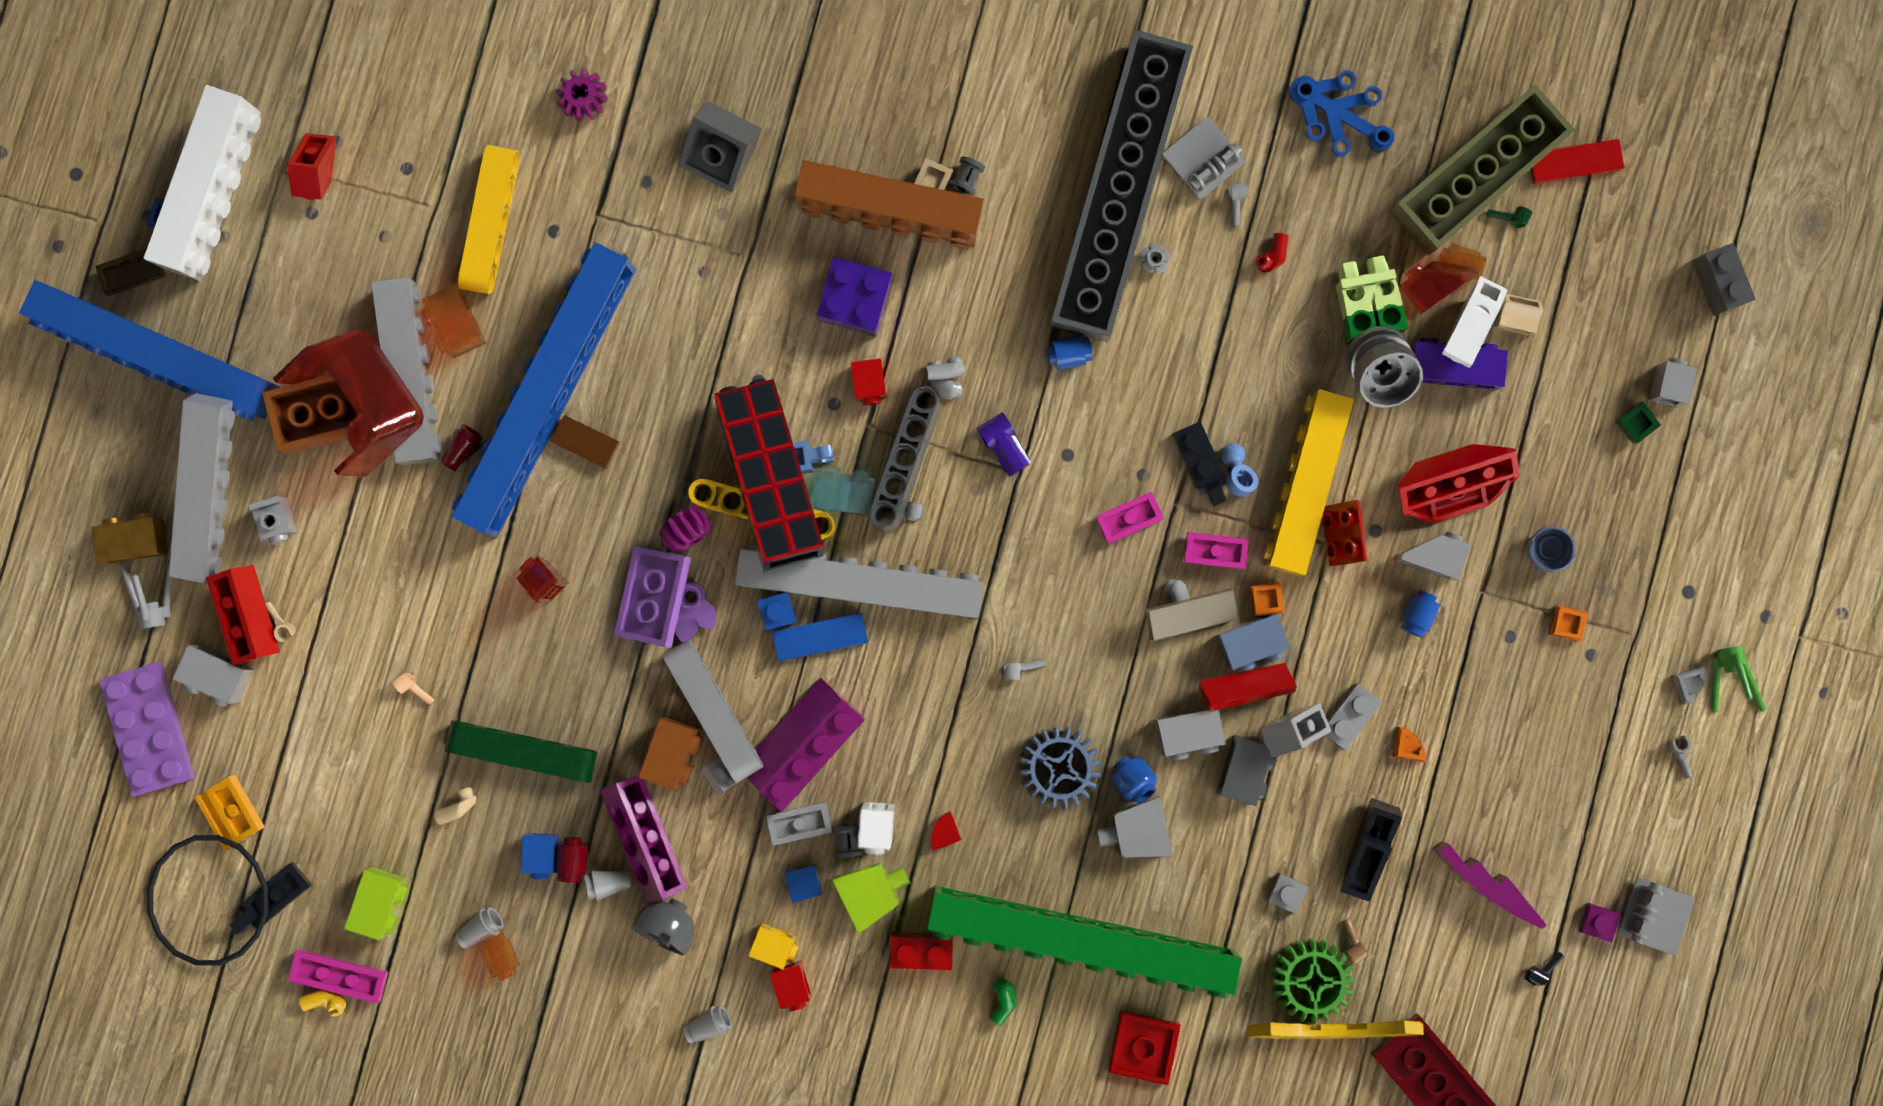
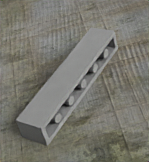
(402, 343)
(201, 487)

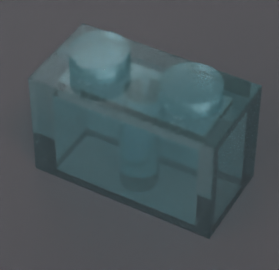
(843, 492)

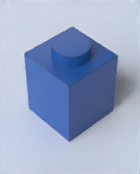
(777, 611)
(539, 854)

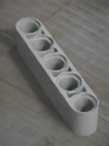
(713, 711)

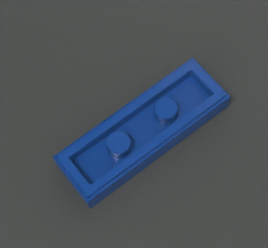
(820, 637)

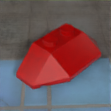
(1457, 482)

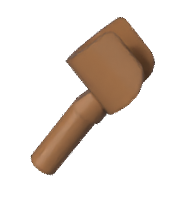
(1357, 951)

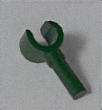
(1518, 219)

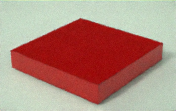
(1144, 1047)

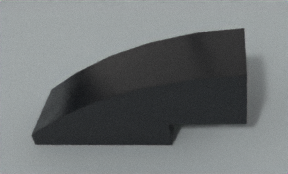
(1371, 849)

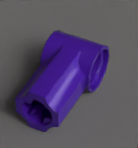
(1001, 438)

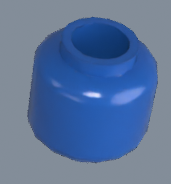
(1134, 779)

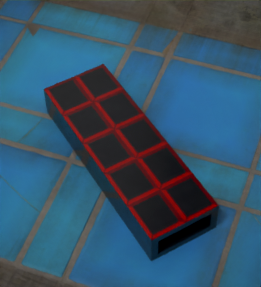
(768, 474)

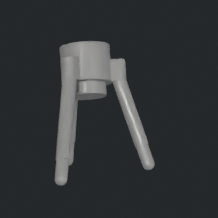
(147, 614)

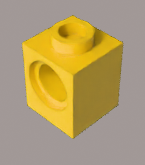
(774, 946)

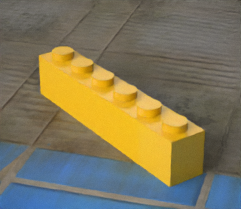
(1309, 482)

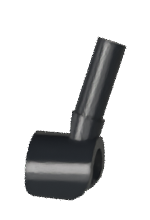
(1540, 977)

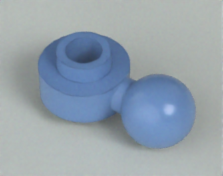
(1241, 479)

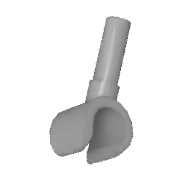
(1236, 193)
(914, 512)
(1012, 670)
(1681, 754)

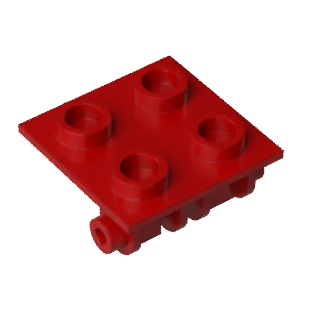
(1344, 533)

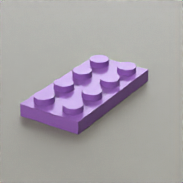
(147, 729)

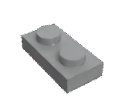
(1352, 716)
(799, 823)

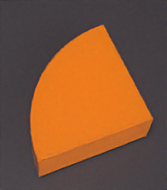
(1408, 746)

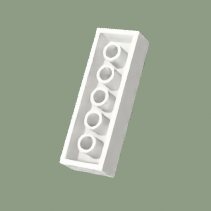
(203, 183)

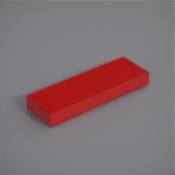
(1579, 161)
(1247, 686)

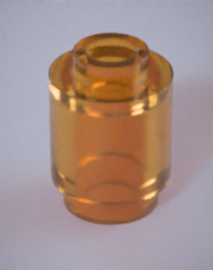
(1464, 257)
(499, 957)

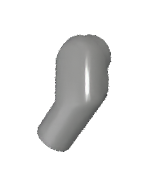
(945, 387)
(1177, 590)

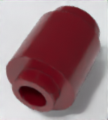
(571, 860)

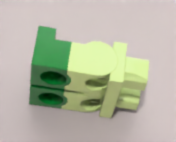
(1369, 298)

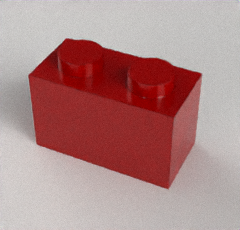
(920, 951)

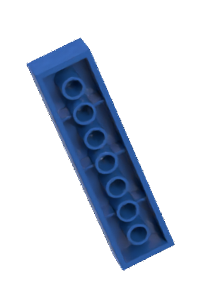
(144, 349)

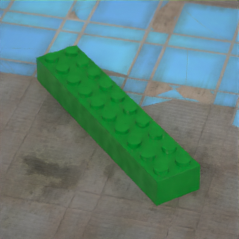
(1084, 941)

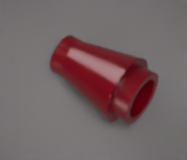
(462, 445)

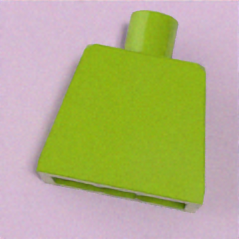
(870, 892)

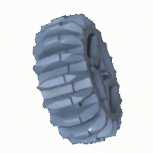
(1083, 780)

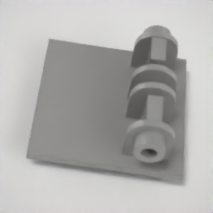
(1204, 157)
(1656, 916)

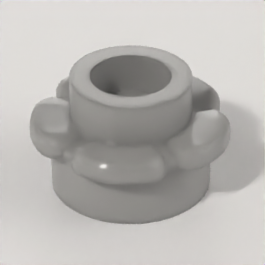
(1150, 265)

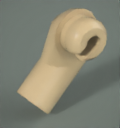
(457, 810)

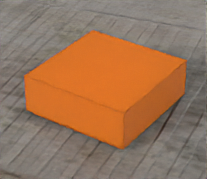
(1266, 599)
(1568, 623)

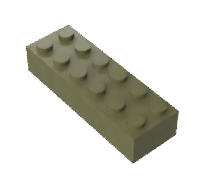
(1482, 170)

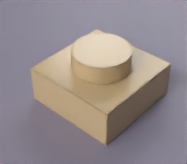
(934, 175)

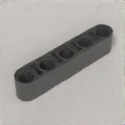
(902, 445)

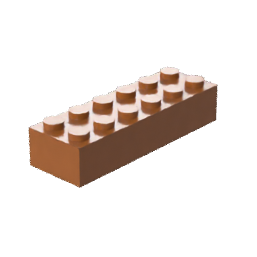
(888, 204)

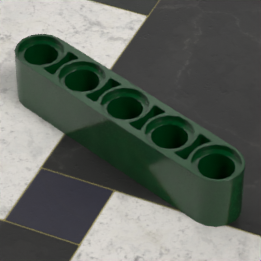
(520, 751)

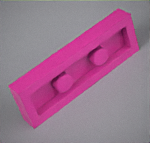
(338, 976)

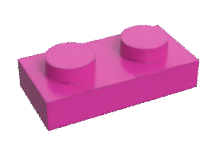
(1129, 517)
(1216, 550)

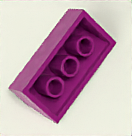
(804, 743)

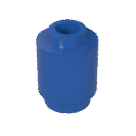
(1069, 352)
(1420, 614)

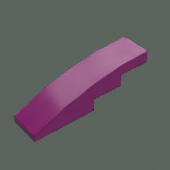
(1497, 890)

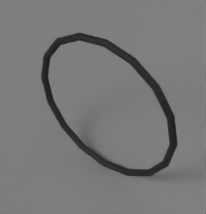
(252, 861)

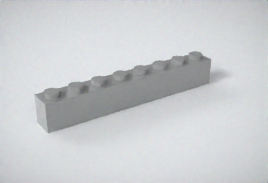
(866, 584)

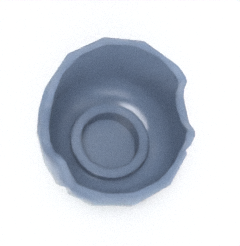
(1552, 549)

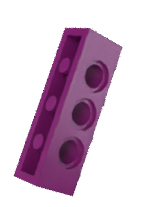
(644, 839)

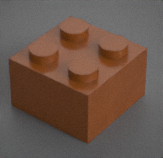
(671, 753)

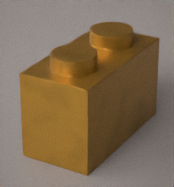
(129, 540)

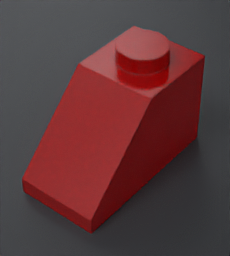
(312, 166)

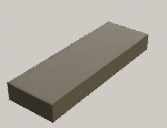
(1191, 614)

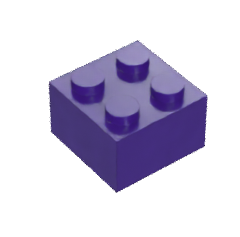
(854, 296)

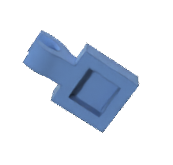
(808, 456)

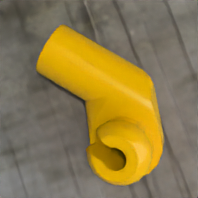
(329, 1000)

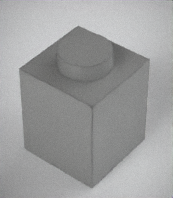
(1673, 383)

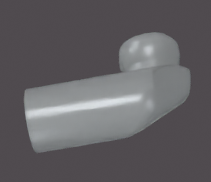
(952, 369)

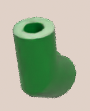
(1007, 1001)

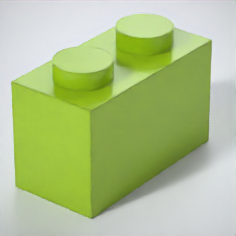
(376, 903)

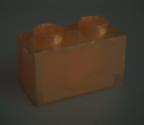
(453, 321)

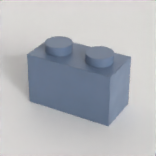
(1253, 642)

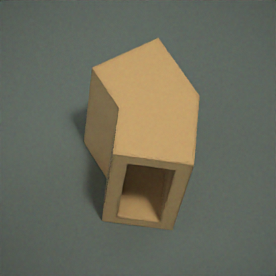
(1519, 315)

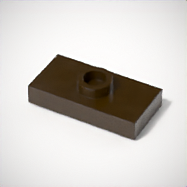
(127, 273)

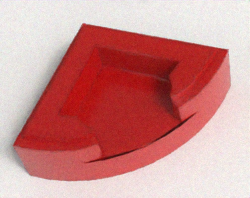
(945, 832)

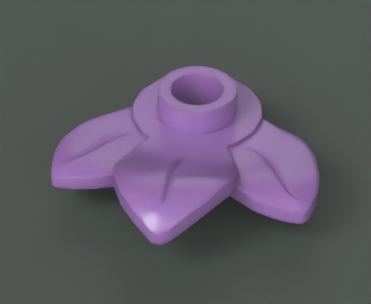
(694, 614)

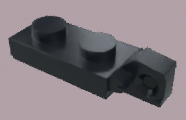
(1201, 461)
(282, 891)

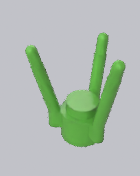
(1734, 660)

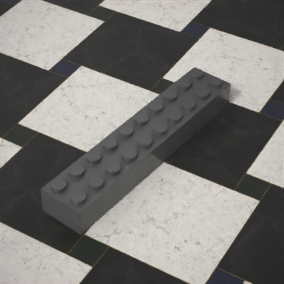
(1121, 186)

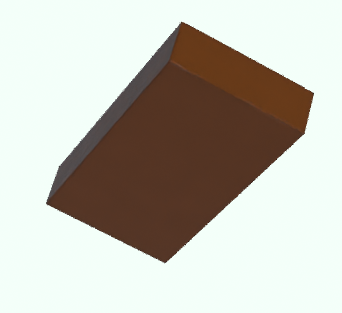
(585, 441)

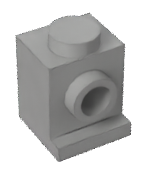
(284, 522)

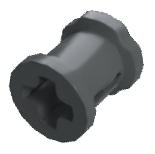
(974, 169)
(847, 848)

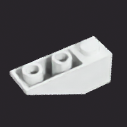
(1474, 321)

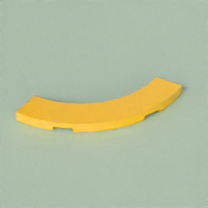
(1334, 1031)

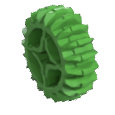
(1313, 993)

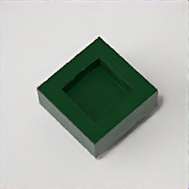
(1638, 423)

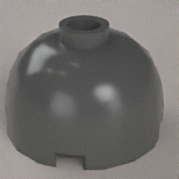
(666, 925)

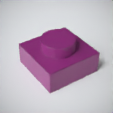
(1599, 922)

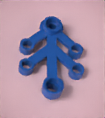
(1337, 111)

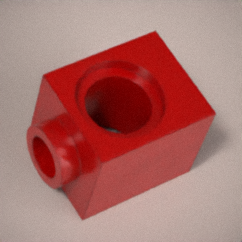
(868, 381)
(791, 986)

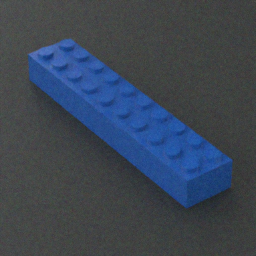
(544, 390)

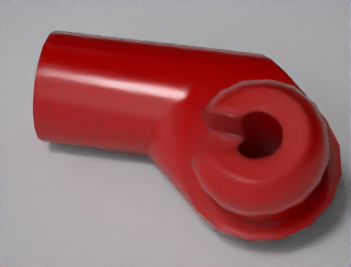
(1276, 256)

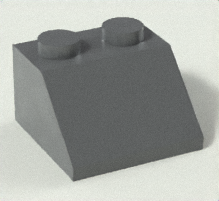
(719, 146)

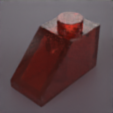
(1434, 282)
(541, 580)

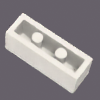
(876, 827)

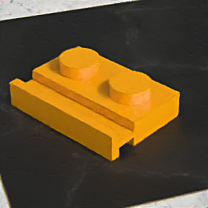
(229, 811)

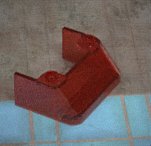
(373, 388)

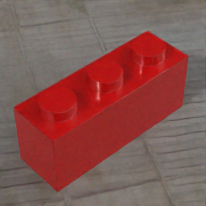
(243, 614)

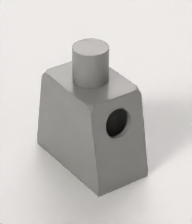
(1138, 830)

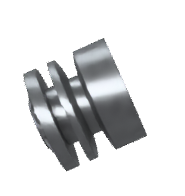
(1384, 367)

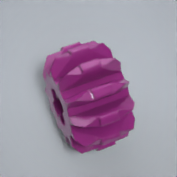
(583, 84)
(685, 529)

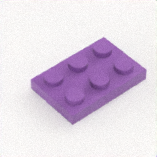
(652, 596)

